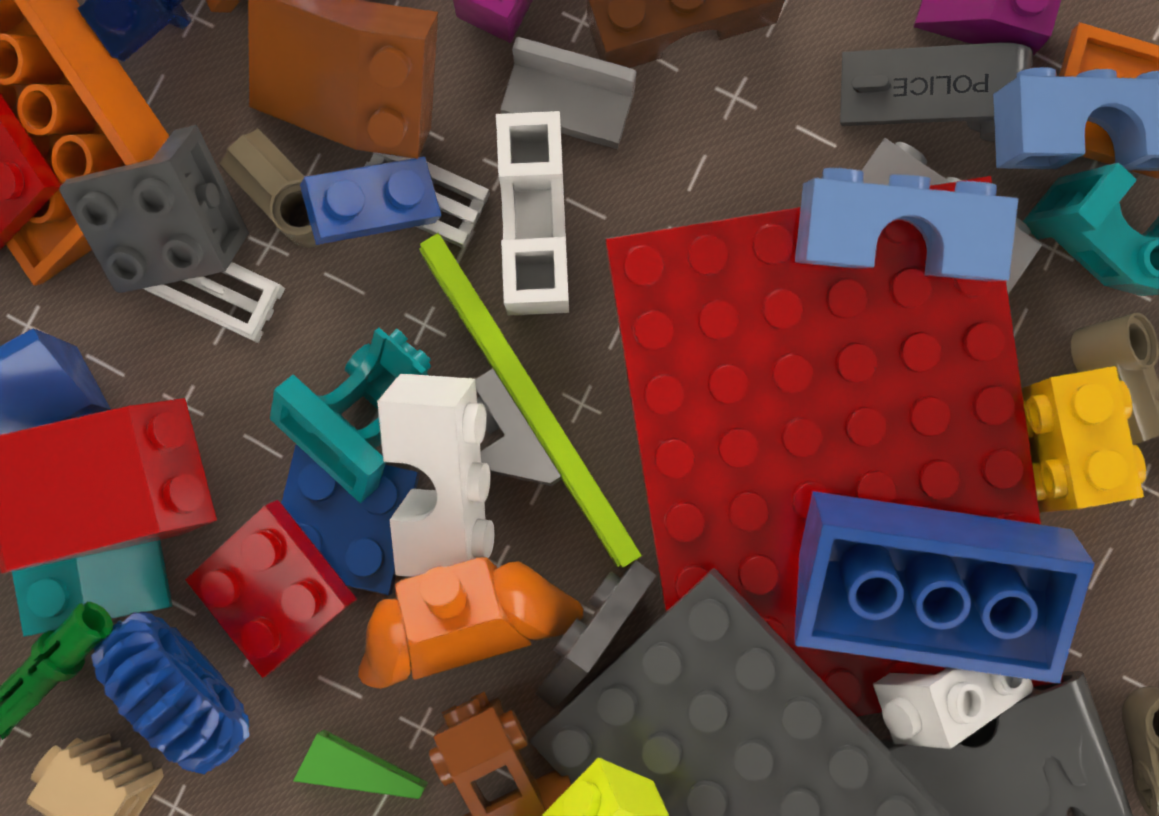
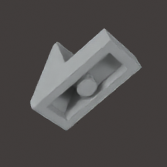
(519, 451)

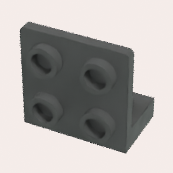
(159, 215)

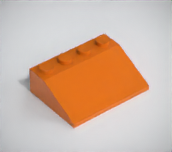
(76, 112)

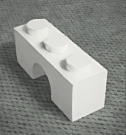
(532, 213)
(440, 431)

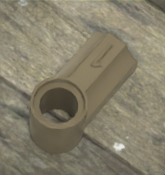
(269, 181)
(1134, 350)

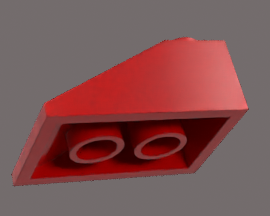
(100, 484)

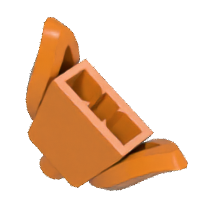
(461, 618)

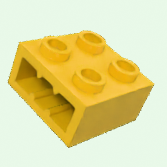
(1082, 441)

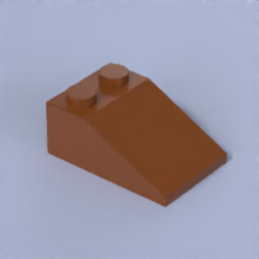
(345, 70)

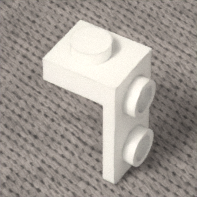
(945, 706)

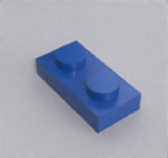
(370, 200)

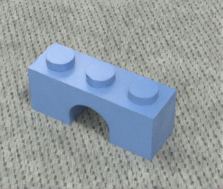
(1045, 117)
(964, 230)

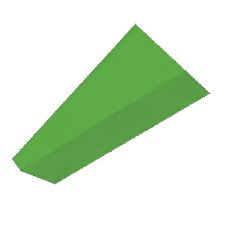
(344, 765)

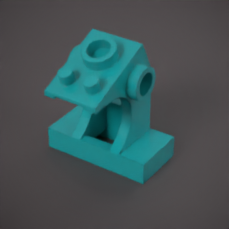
(1088, 222)
(325, 434)

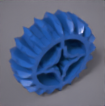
(170, 693)

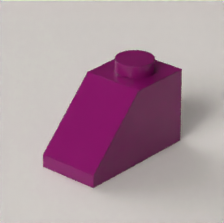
(990, 20)

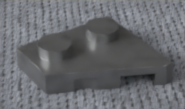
(585, 643)

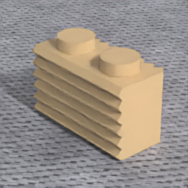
(93, 780)

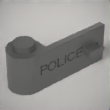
(929, 84)

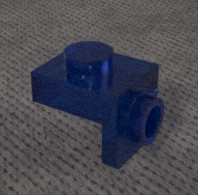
(129, 24)

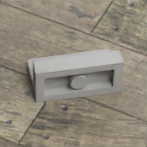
(586, 90)

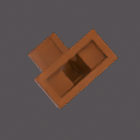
(481, 740)

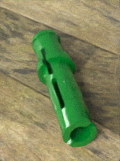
(53, 658)

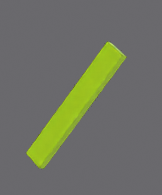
(529, 401)

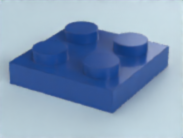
(348, 533)

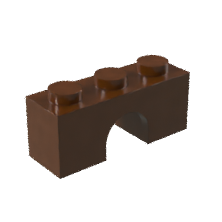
(640, 30)

